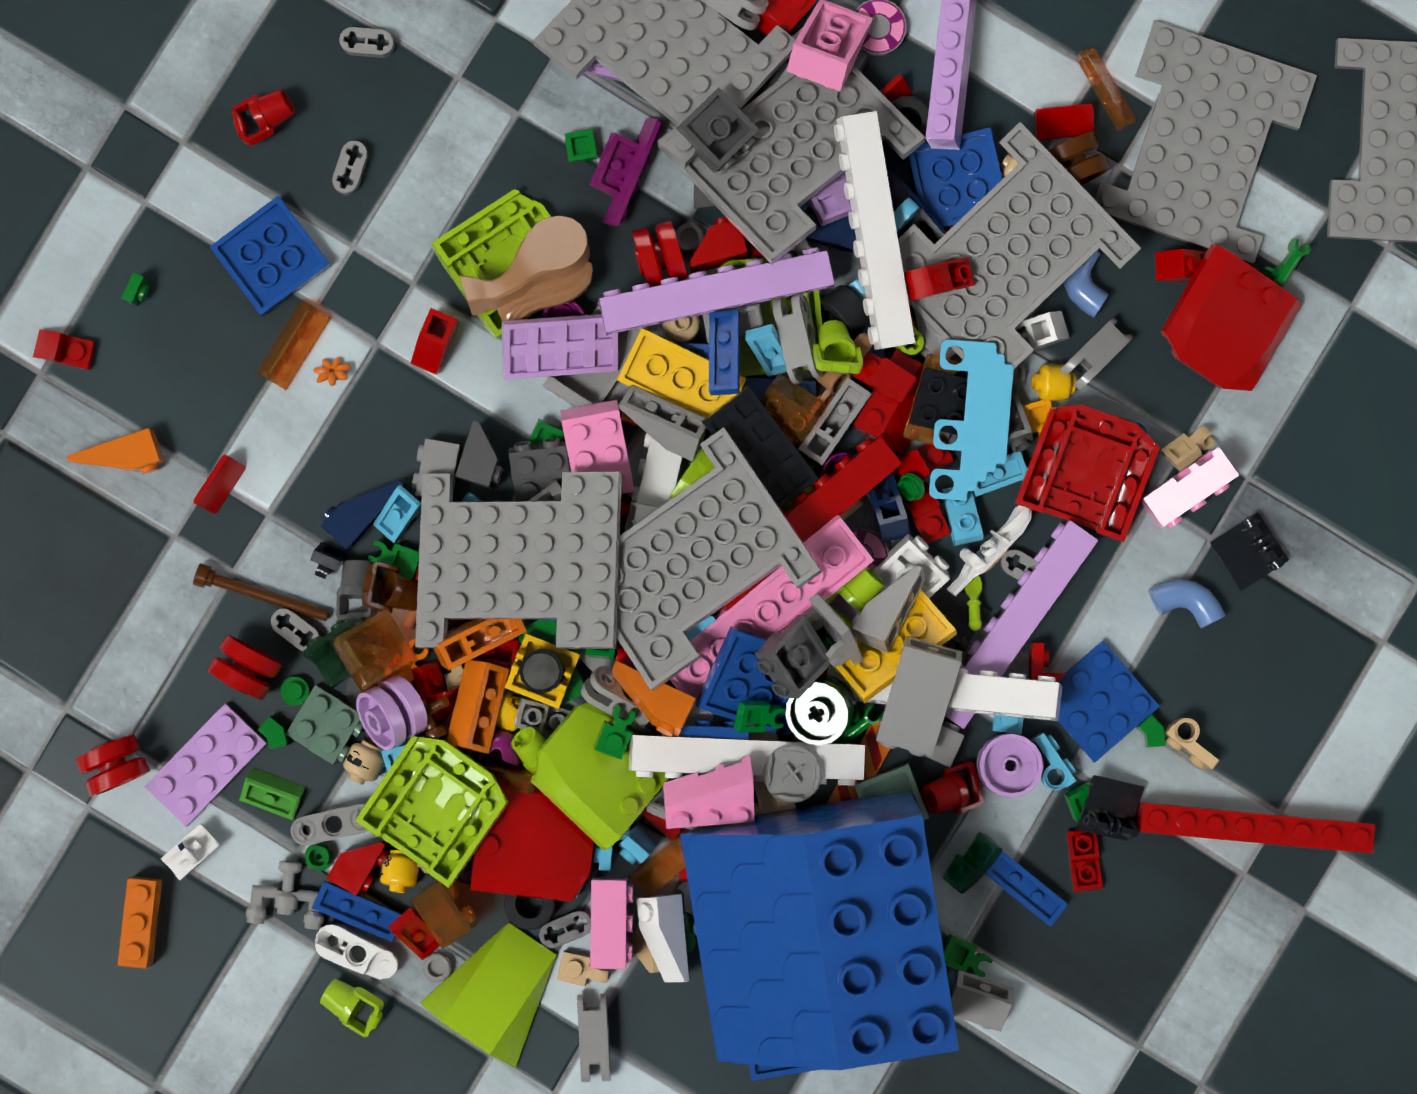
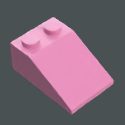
(829, 44)

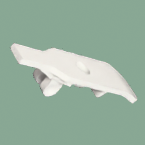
(992, 549)

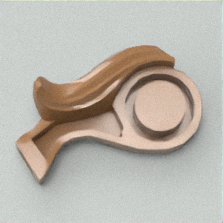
(543, 275)

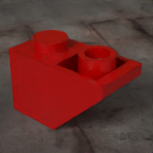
(1177, 265)
(938, 279)
(434, 341)
(354, 867)

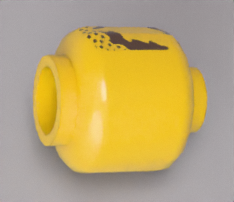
(508, 712)

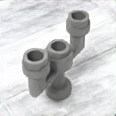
(285, 900)

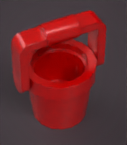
(267, 111)
(951, 791)

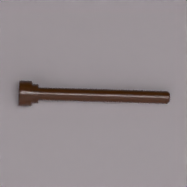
(206, 577)

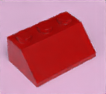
(886, 416)

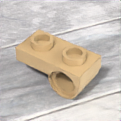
(1199, 756)

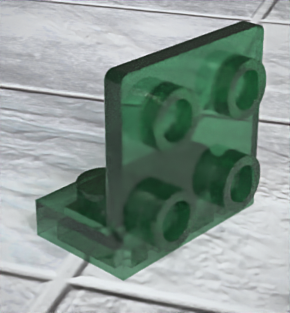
(325, 657)

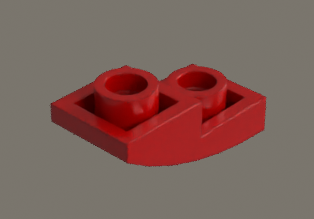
(1084, 861)

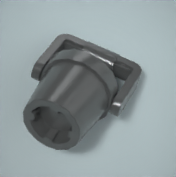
(351, 588)

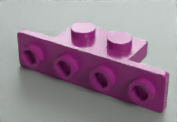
(621, 168)

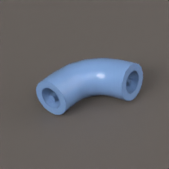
(1083, 290)
(1187, 595)

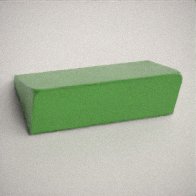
(272, 793)

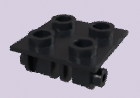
(939, 398)
(1249, 551)
(957, 613)
(1111, 808)

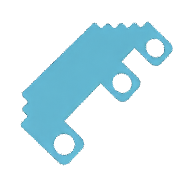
(986, 418)

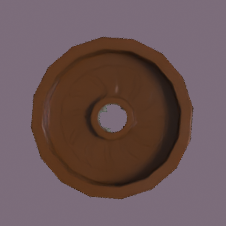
(1073, 155)

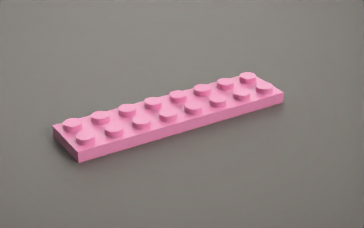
(777, 600)

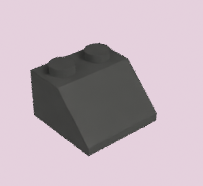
(479, 460)

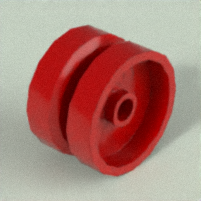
(659, 256)
(243, 670)
(111, 762)

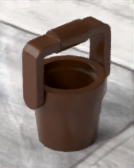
(393, 590)

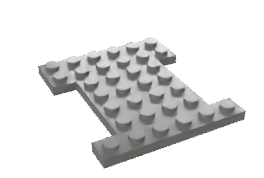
(665, 53)
(1204, 138)
(792, 157)
(1385, 196)
(1019, 248)
(699, 558)
(522, 560)

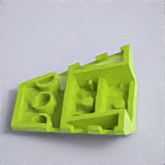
(495, 993)

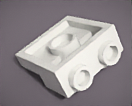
(905, 557)

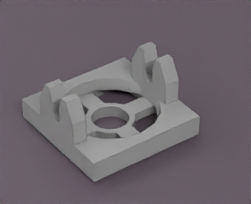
(845, 645)

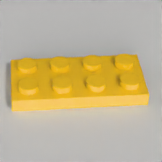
(671, 374)
(878, 667)

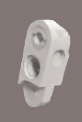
(378, 961)

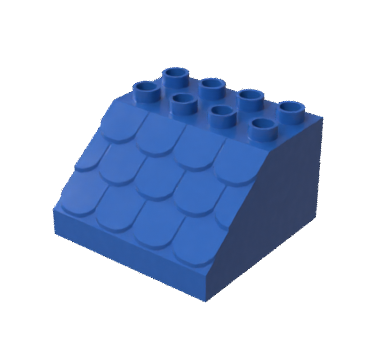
(821, 936)

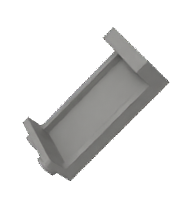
(592, 387)
(919, 697)

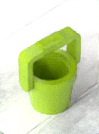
(836, 350)
(858, 592)
(526, 745)
(346, 1002)

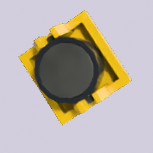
(542, 671)

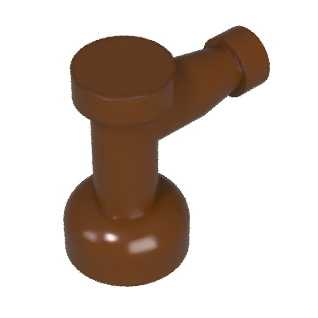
(433, 730)

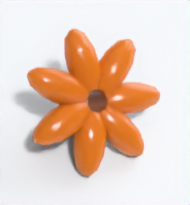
(332, 371)

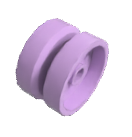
(391, 712)
(1025, 772)

